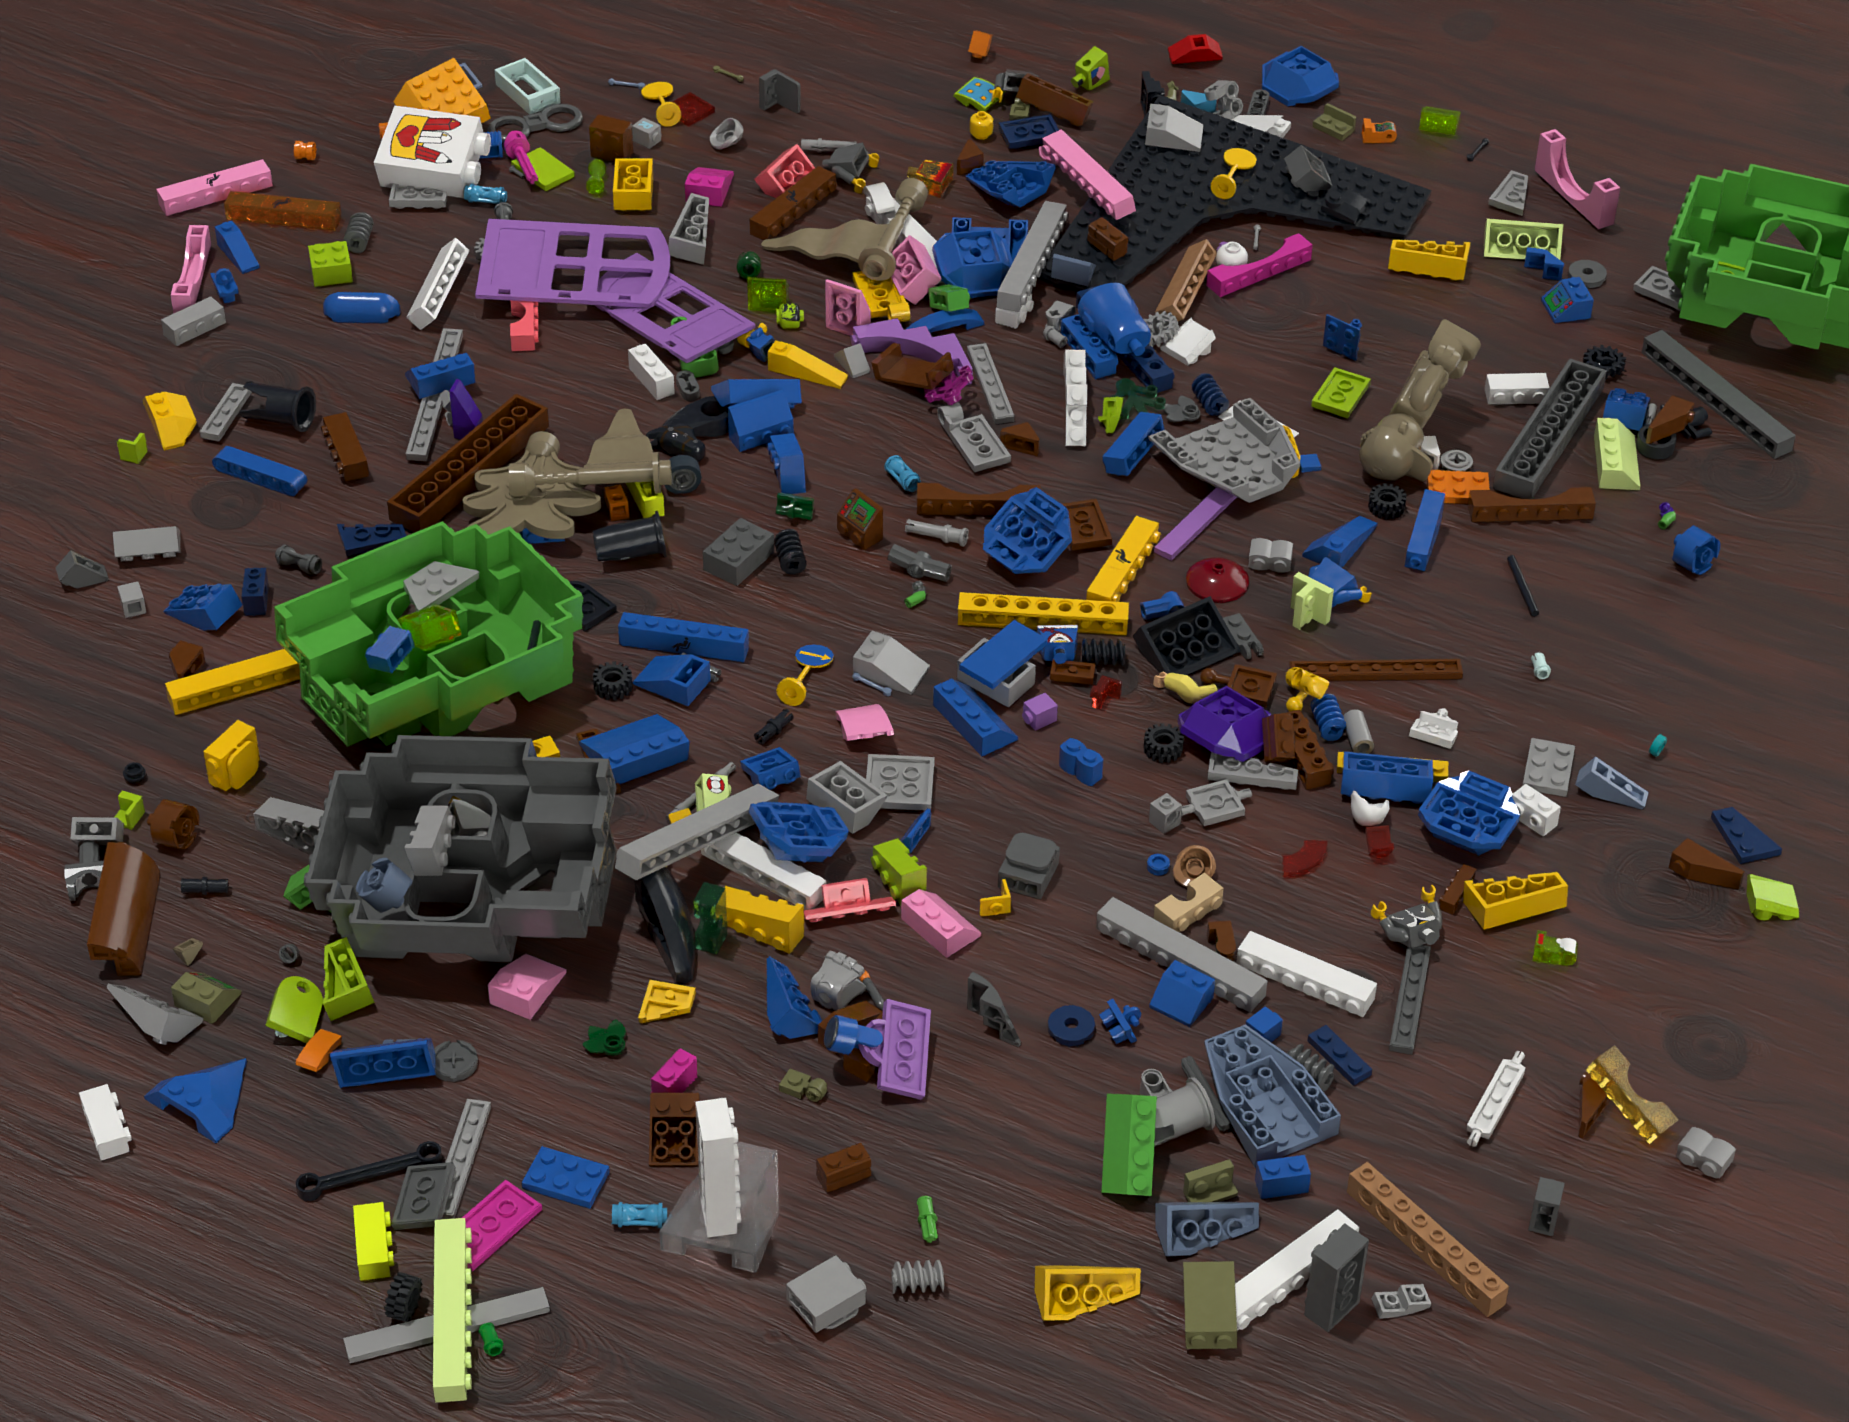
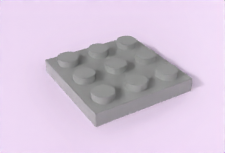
(903, 779)

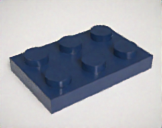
(1027, 131)

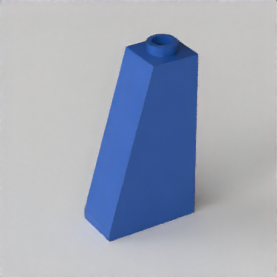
(1425, 530)

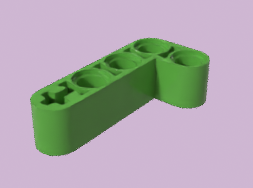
(701, 366)

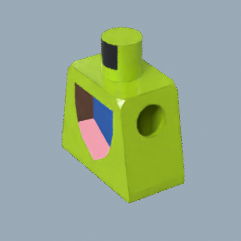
(1091, 69)

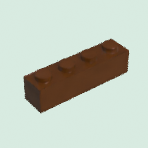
(1454, 893)

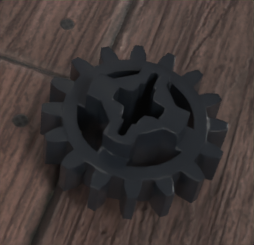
(1605, 359)

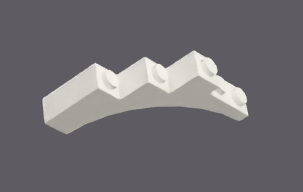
(1075, 396)

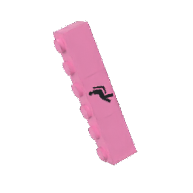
(214, 187)

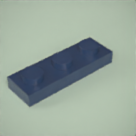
(1339, 1055)

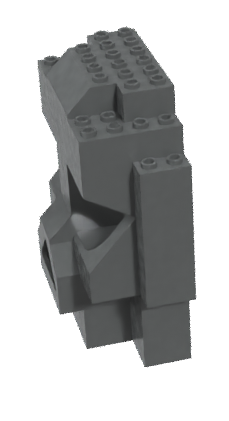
(543, 821)

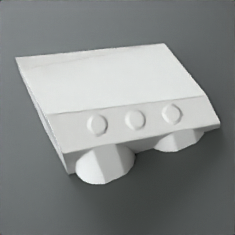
(1189, 342)

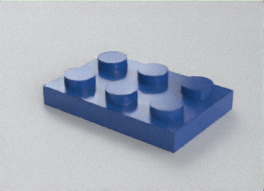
(565, 1177)

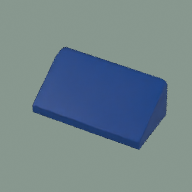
(917, 830)

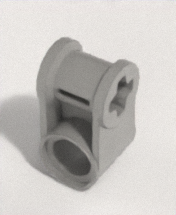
(1057, 312)
(1153, 1083)

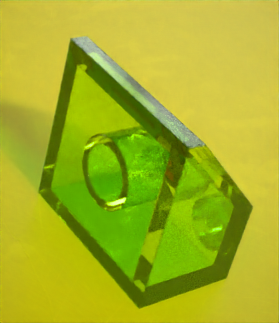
(767, 293)
(431, 626)

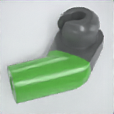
(918, 596)

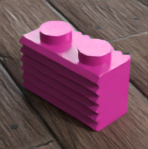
(675, 1073)

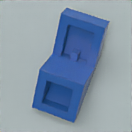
(1544, 260)

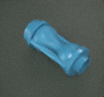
(477, 194)
(907, 478)
(629, 1214)

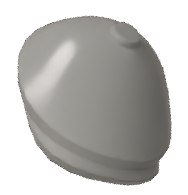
(726, 134)

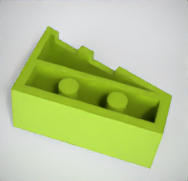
(898, 869)
(343, 981)

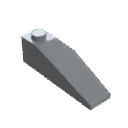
(155, 1016)

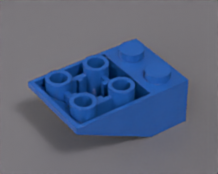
(1627, 408)
(205, 605)
(675, 677)

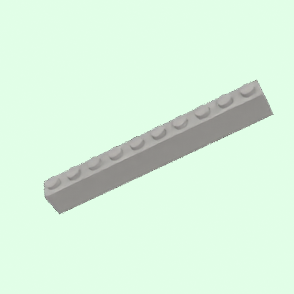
(1032, 256)
(691, 833)

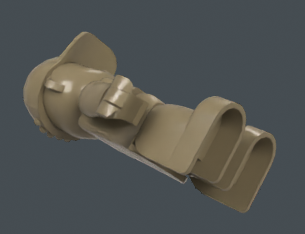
(1396, 442)

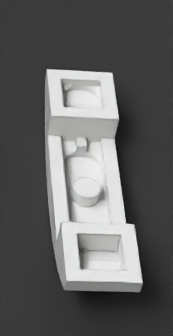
(880, 196)

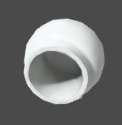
(1231, 254)

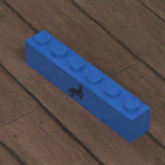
(683, 637)

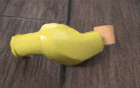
(1183, 686)

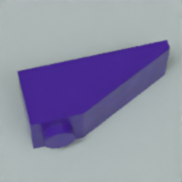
(464, 410)

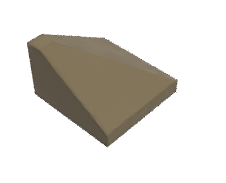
(188, 950)

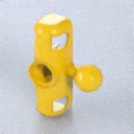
(1307, 684)

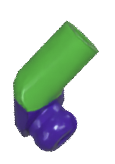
(1667, 514)

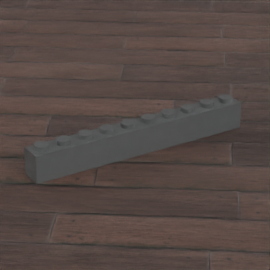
(1718, 394)

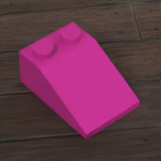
(709, 183)

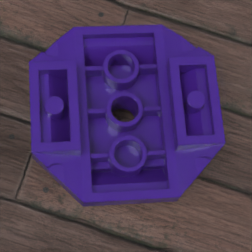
(1225, 724)

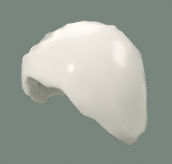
(1366, 813)

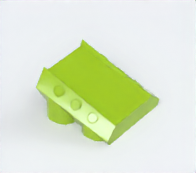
(1771, 898)

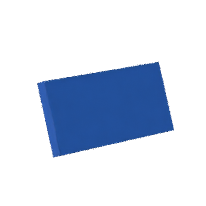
(1003, 654)

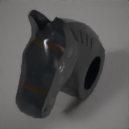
(680, 430)

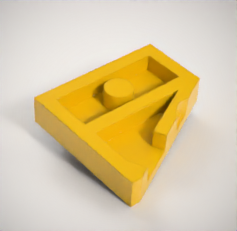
(665, 1001)

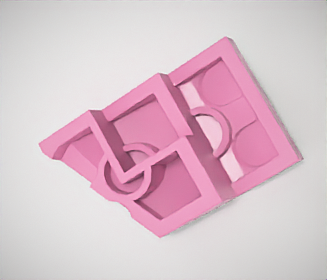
(864, 722)

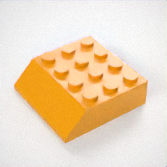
(443, 90)

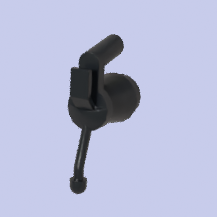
(1699, 419)

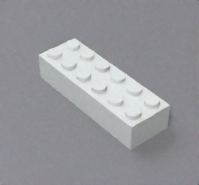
(718, 1167)

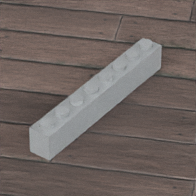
(1166, 945)

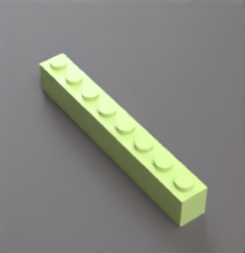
(451, 1311)

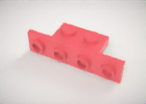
(847, 898)

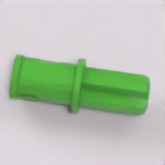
(927, 1218)

